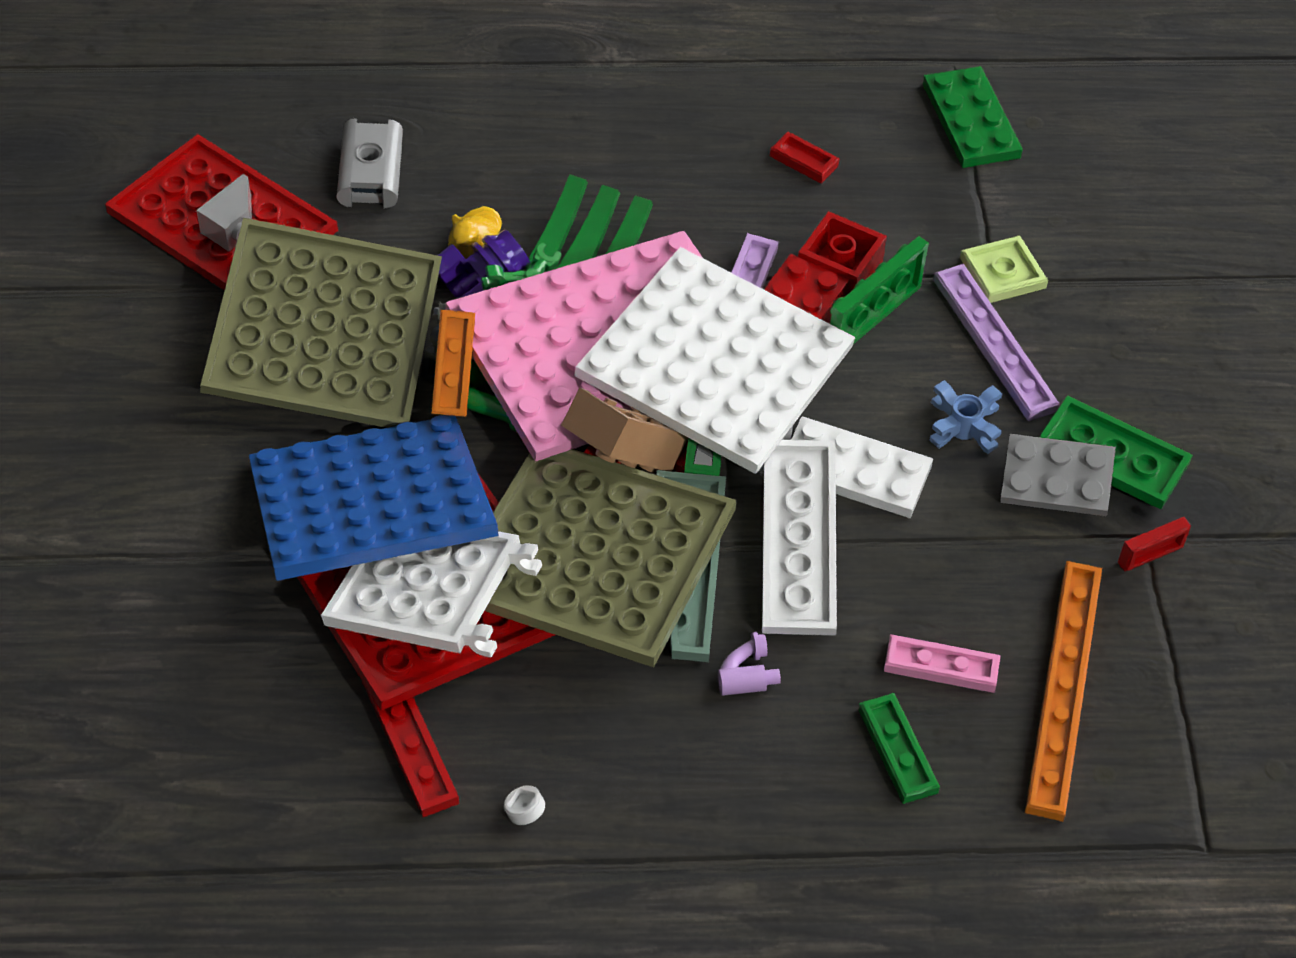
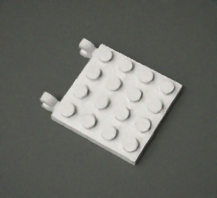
(430, 594)

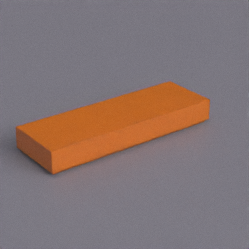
(453, 363)

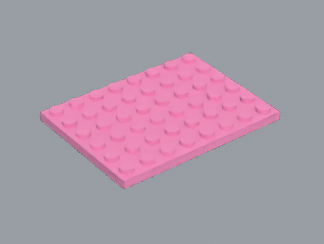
(544, 325)

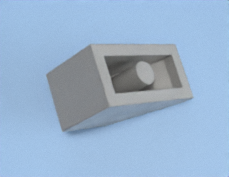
(223, 214)

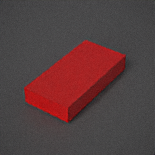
(804, 157)
(1154, 544)

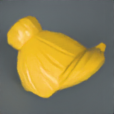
(473, 228)

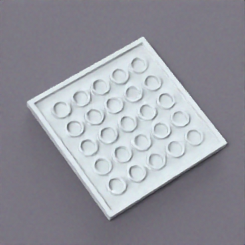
(715, 358)

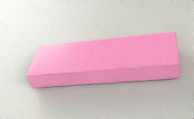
(942, 663)

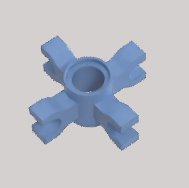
(965, 417)

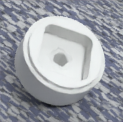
(524, 805)

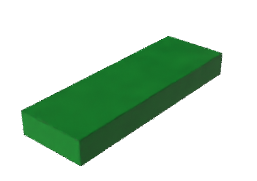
(898, 748)

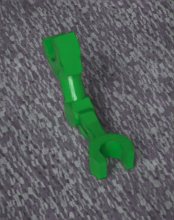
(540, 264)

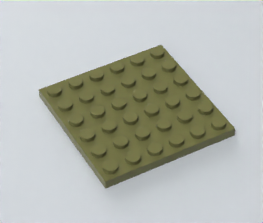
(322, 324)
(612, 550)

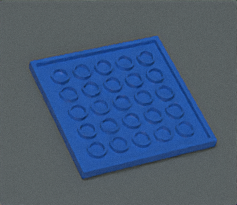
(370, 497)

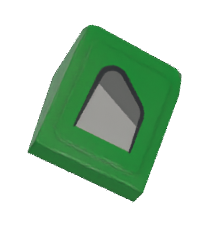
(701, 460)

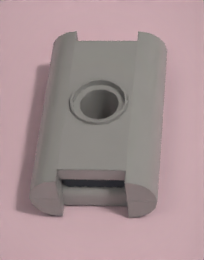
(370, 163)

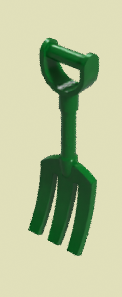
(583, 248)

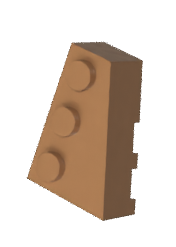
(623, 433)

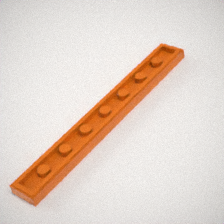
(1063, 692)

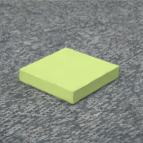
(1004, 269)

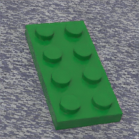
(972, 117)
(882, 291)
(1142, 462)

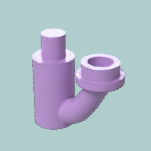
(749, 678)

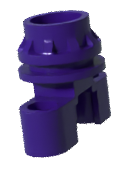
(464, 275)

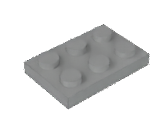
(1058, 474)

